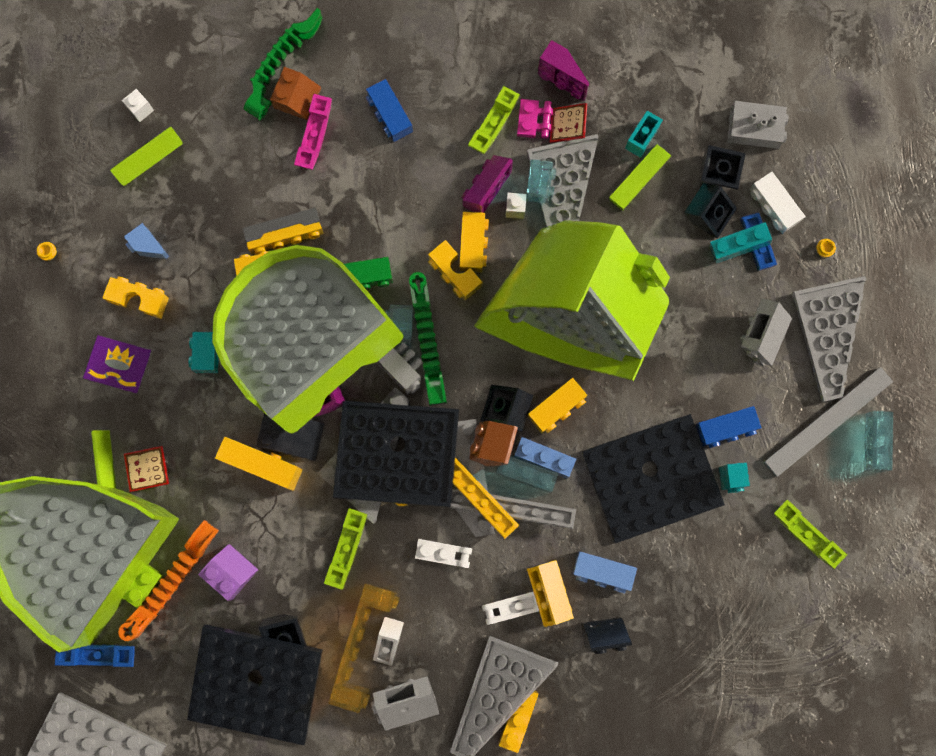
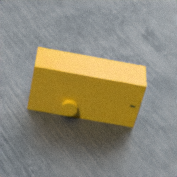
(259, 463)

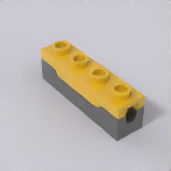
(283, 231)

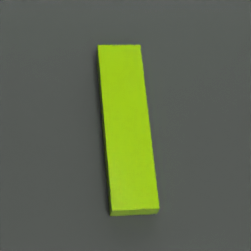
(639, 177)

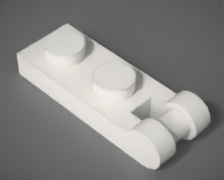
(442, 553)
(511, 608)

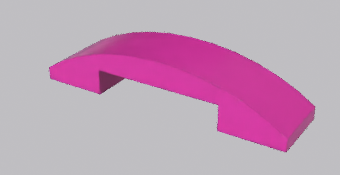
(314, 132)

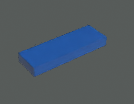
(763, 257)

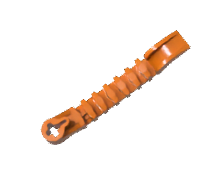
(187, 559)

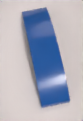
(97, 655)

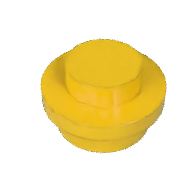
(826, 248)
(46, 251)

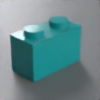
(643, 134)
(204, 356)
(734, 477)

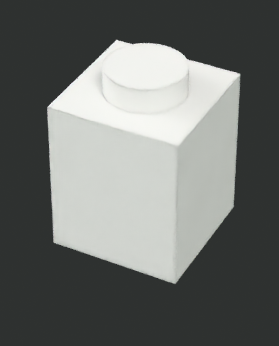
(138, 105)
(515, 205)

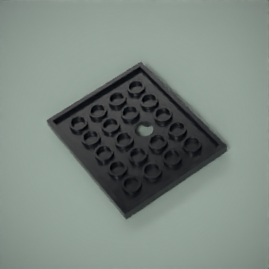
(374, 472)
(645, 503)
(271, 709)

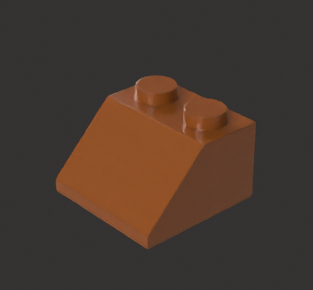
(294, 93)
(493, 443)

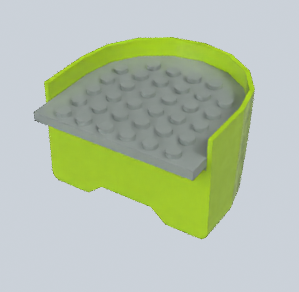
(297, 331)

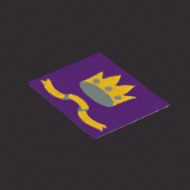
(117, 364)

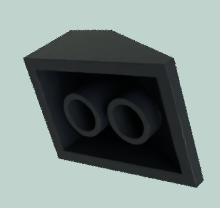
(300, 444)

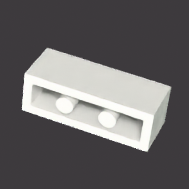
(776, 203)

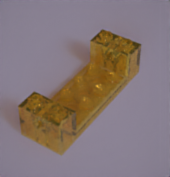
(346, 694)

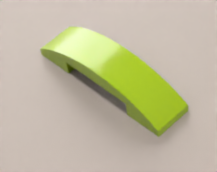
(494, 121)
(809, 535)
(346, 549)

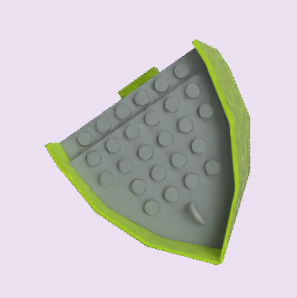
(581, 299)
(76, 555)

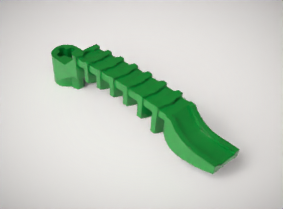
(256, 103)
(427, 338)

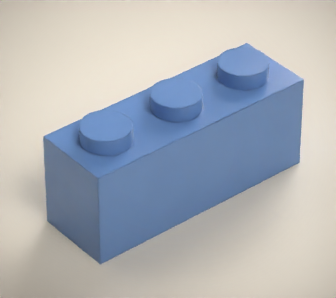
(545, 457)
(604, 572)

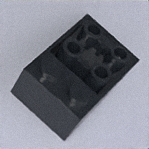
(605, 634)

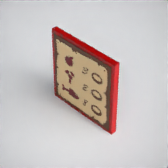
(568, 123)
(146, 469)

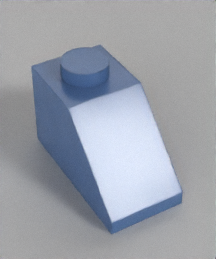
(144, 243)

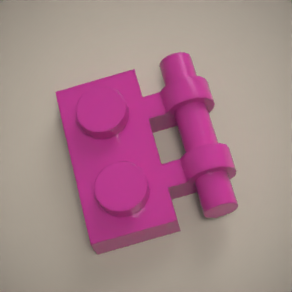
(528, 119)

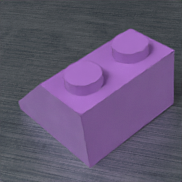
(228, 572)

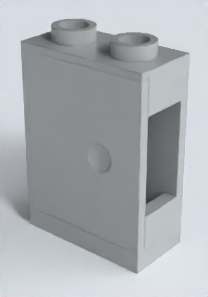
(757, 124)
(766, 332)
(400, 371)
(404, 703)

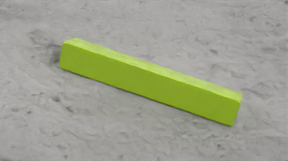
(146, 156)
(103, 458)

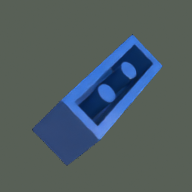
(389, 111)
(728, 427)

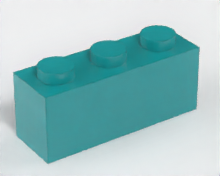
(740, 242)

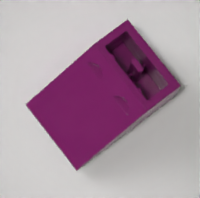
(562, 70)

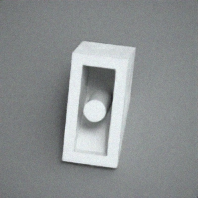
(388, 641)

